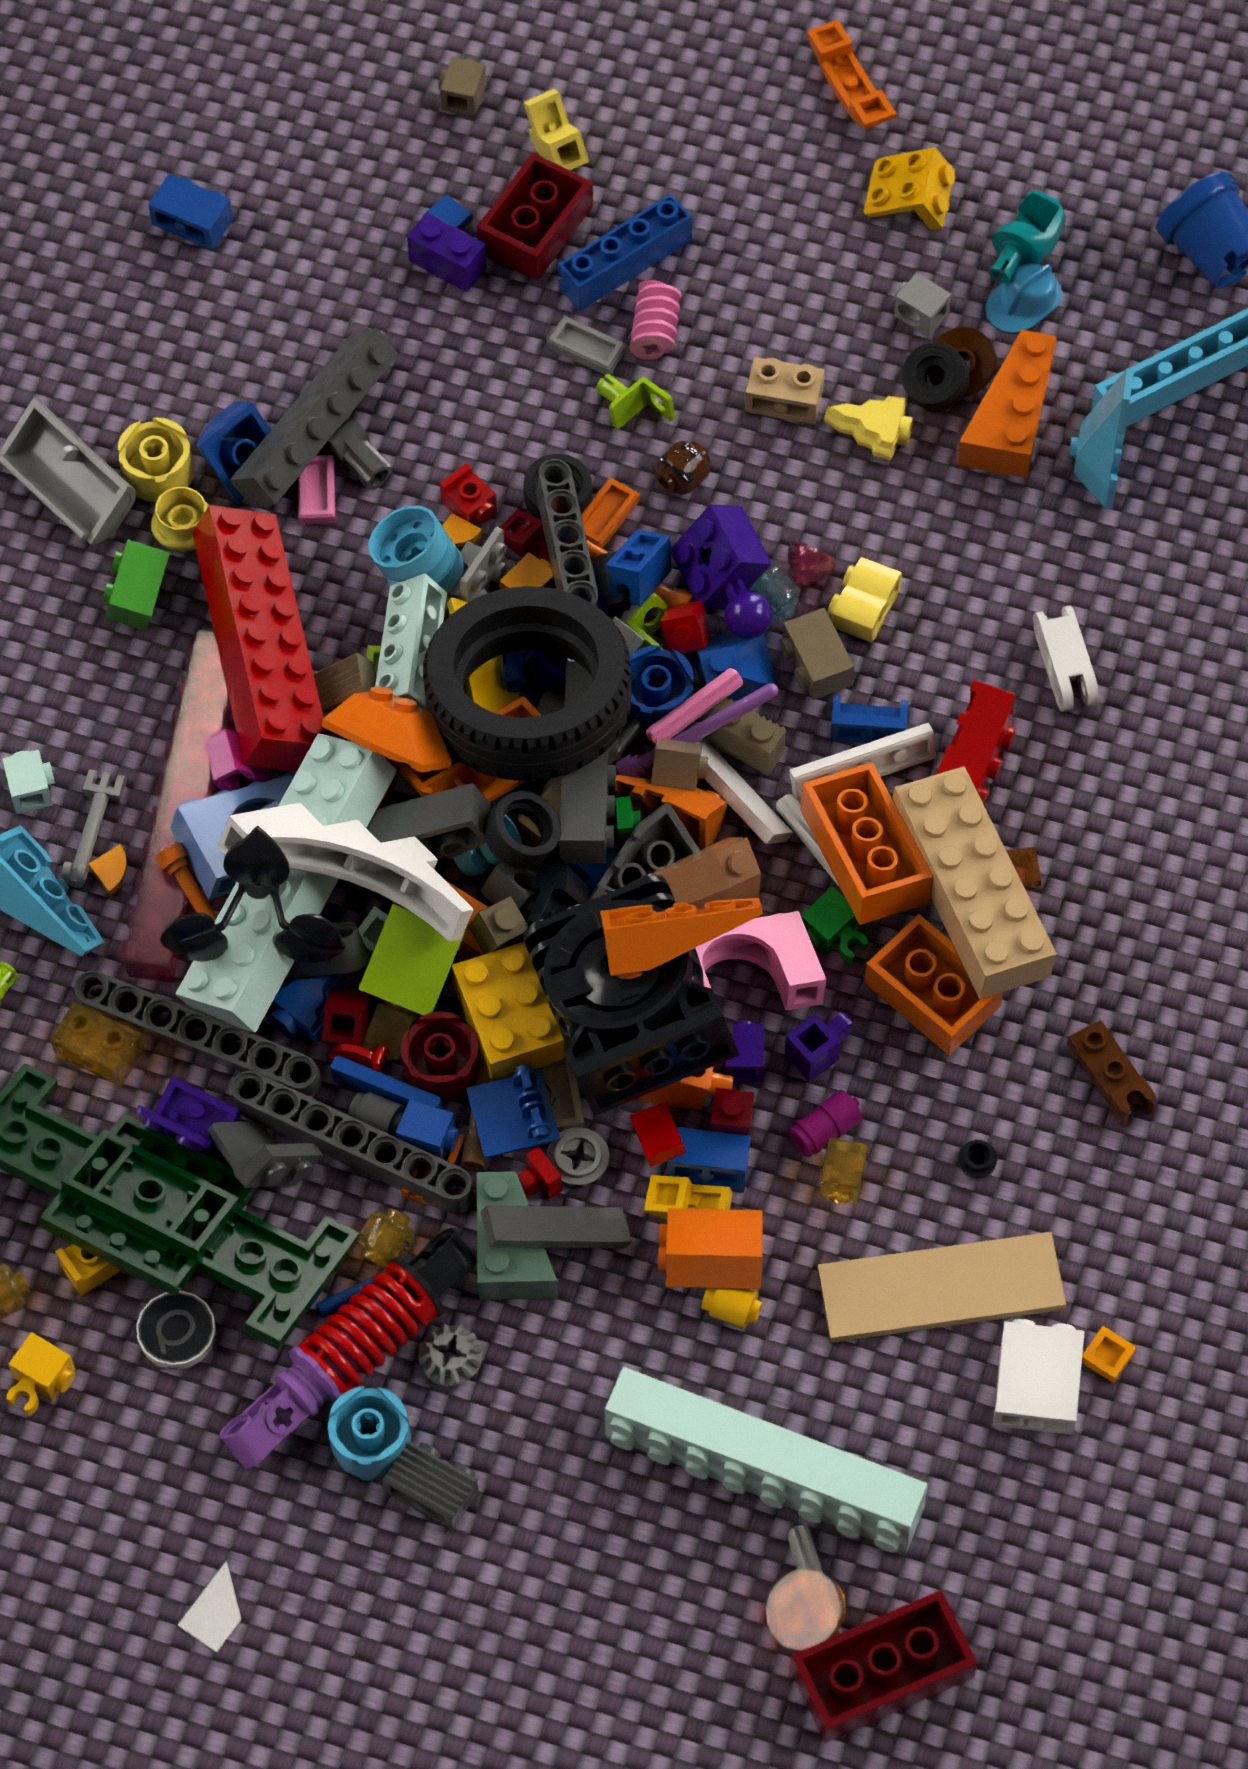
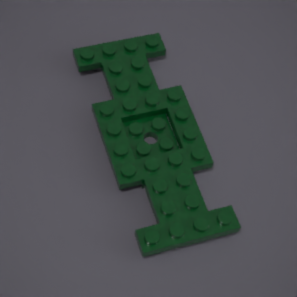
(193, 1217)

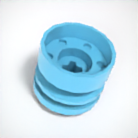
(415, 543)

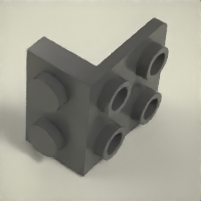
(258, 1158)

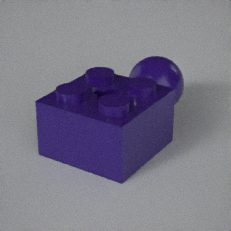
(721, 562)

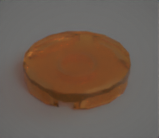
(805, 1609)

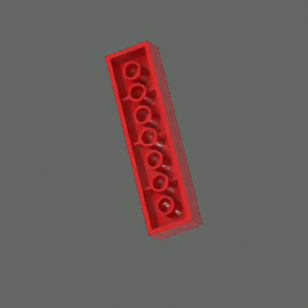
(258, 636)

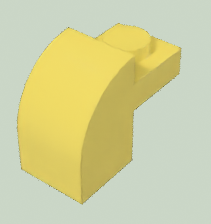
(552, 133)

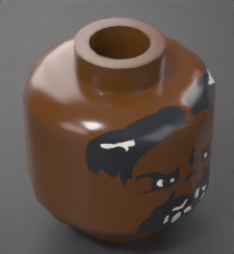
(683, 467)

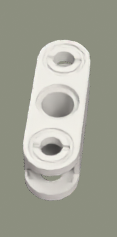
(1065, 658)

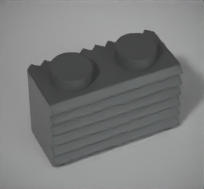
(431, 1484)

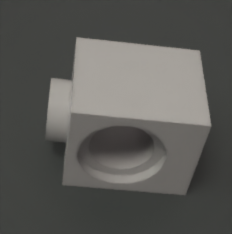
(922, 304)

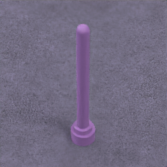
(638, 766)

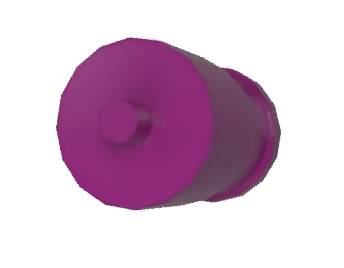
(828, 1120)

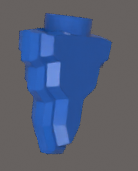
(301, 1005)

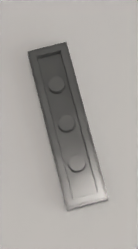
(555, 1227)

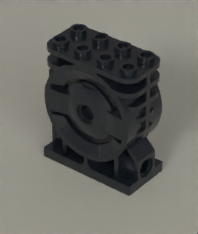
(643, 1027)

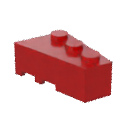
(982, 735)

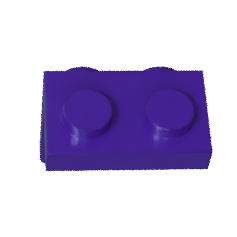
(189, 1114)

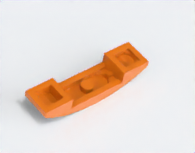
(846, 76)

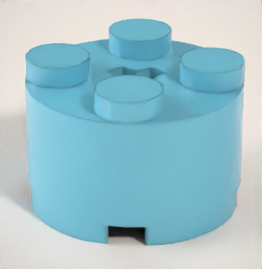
(373, 1411)

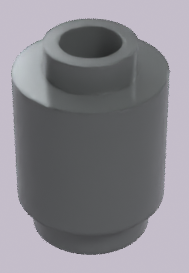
(603, 583)
(377, 1111)

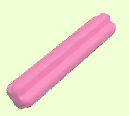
(695, 706)

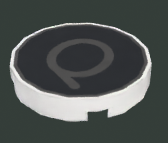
(176, 1330)

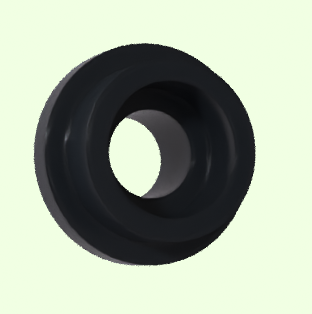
(981, 1149)

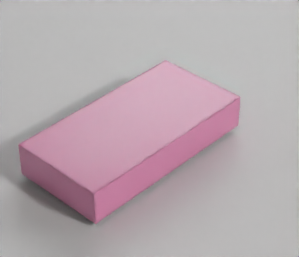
(317, 491)

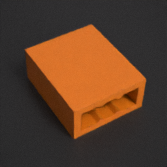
(712, 1248)

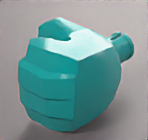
(1028, 237)

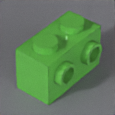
(136, 584)

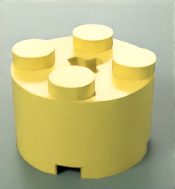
(155, 457)

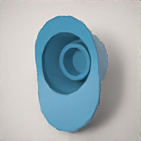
(1024, 299)

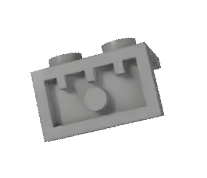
(481, 567)

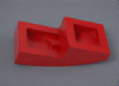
(657, 1134)

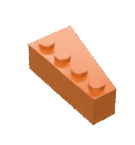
(1009, 416)

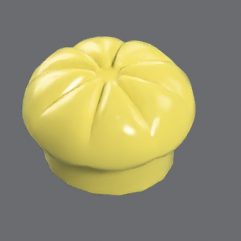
(176, 518)

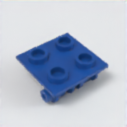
(513, 1113)

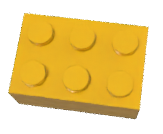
(507, 1011)

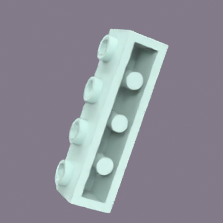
(411, 620)

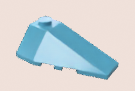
(1101, 441)
(38, 898)

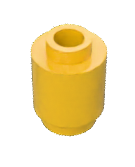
(733, 1305)

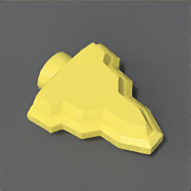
(874, 424)

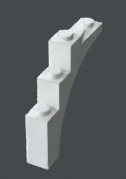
(349, 852)

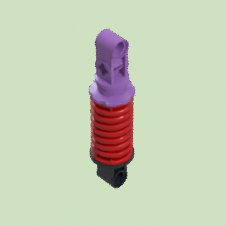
(351, 1344)

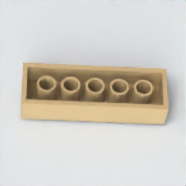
(975, 884)

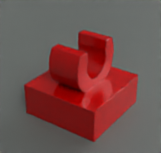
(540, 1175)

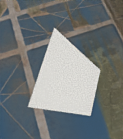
(214, 1612)

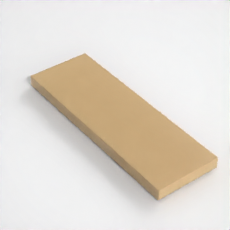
(941, 1287)

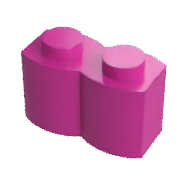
(227, 763)

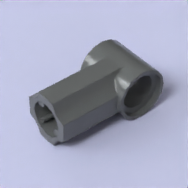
(353, 448)

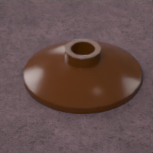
(971, 346)

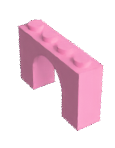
(781, 948)

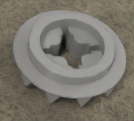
(594, 1149)
(458, 1369)

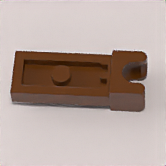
(1112, 1071)

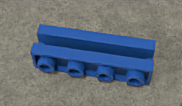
(625, 252)

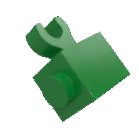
(832, 923)

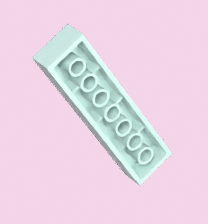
(336, 786)
(764, 1460)

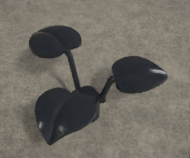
(259, 869)

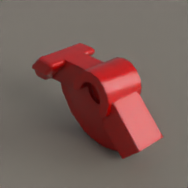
(360, 1055)

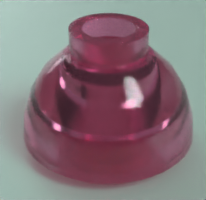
(808, 563)

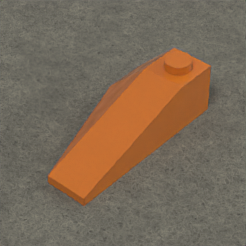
(644, 939)

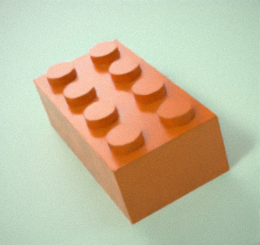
(866, 843)

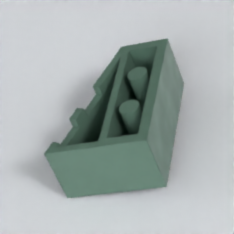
(509, 1271)

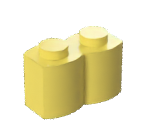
(865, 599)

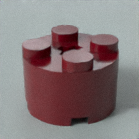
(444, 1036)

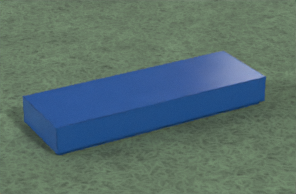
(368, 1080)

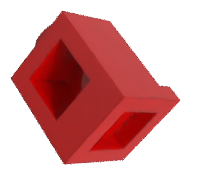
(468, 496)

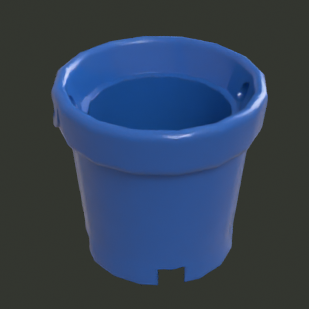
(1210, 228)

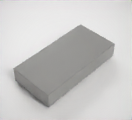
(586, 345)

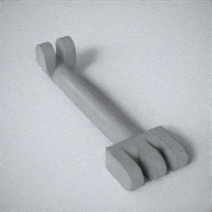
(76, 872)

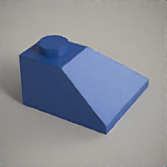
(231, 440)
(744, 655)

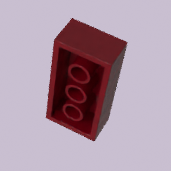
(883, 1666)

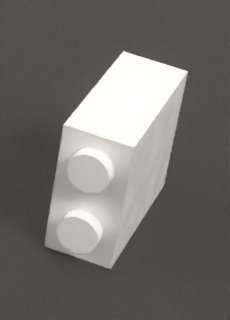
(1038, 1377)

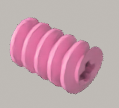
(655, 320)

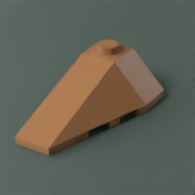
(715, 873)

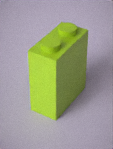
(409, 962)

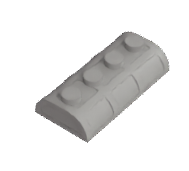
(66, 474)

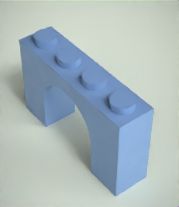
(202, 822)

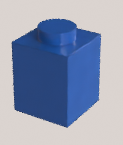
(428, 1128)

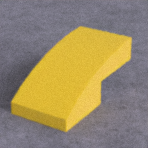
(679, 1192)

